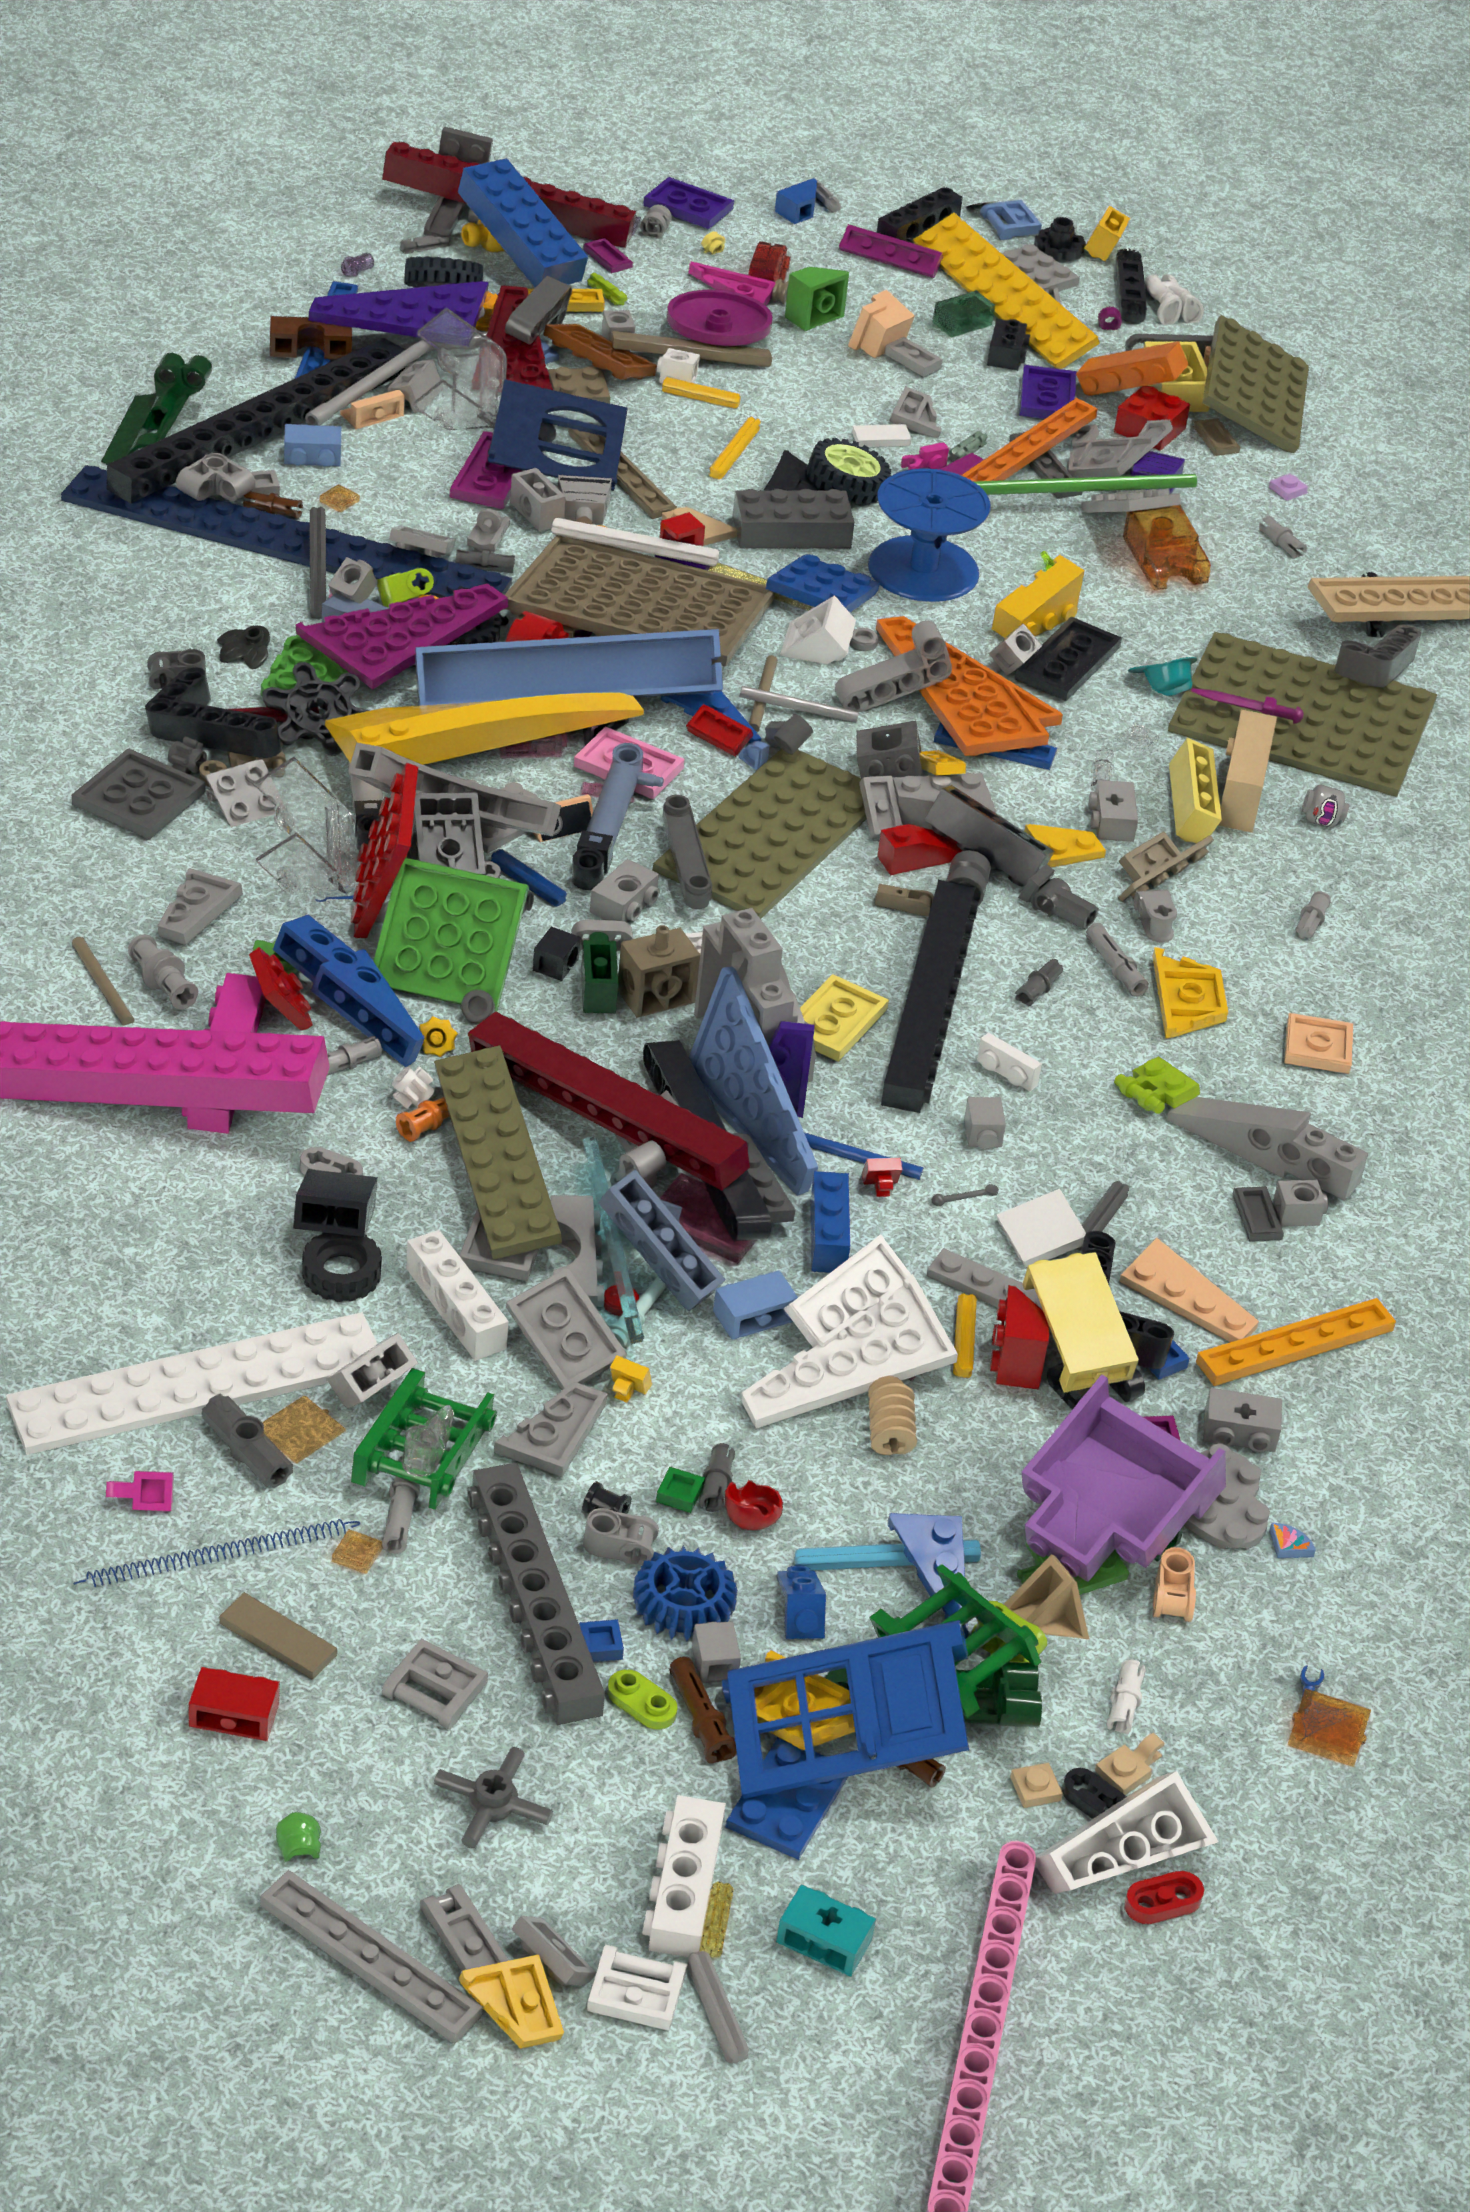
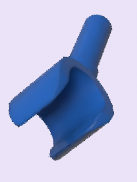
(1310, 1685)

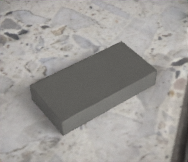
(1258, 1213)

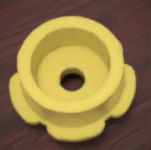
(713, 243)

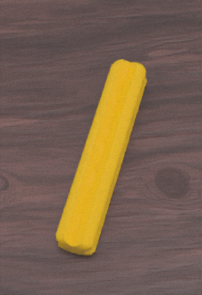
(701, 392)
(965, 1335)

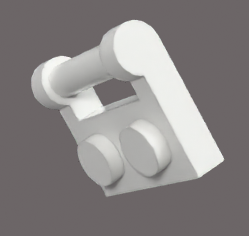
(634, 1996)

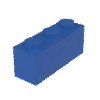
(829, 1221)

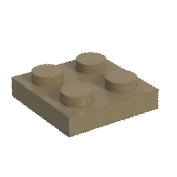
(581, 382)

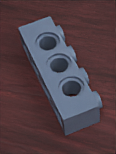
(661, 1240)

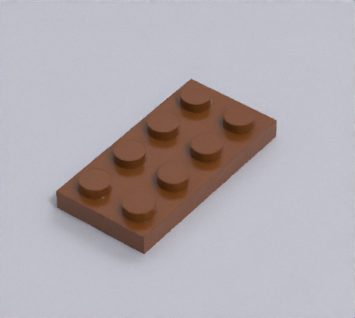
(600, 351)

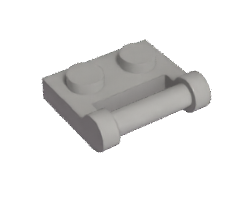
(440, 1673)

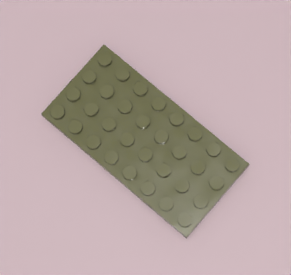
(775, 830)

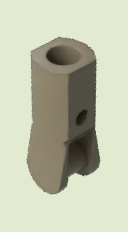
(903, 899)

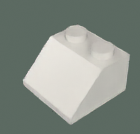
(820, 633)

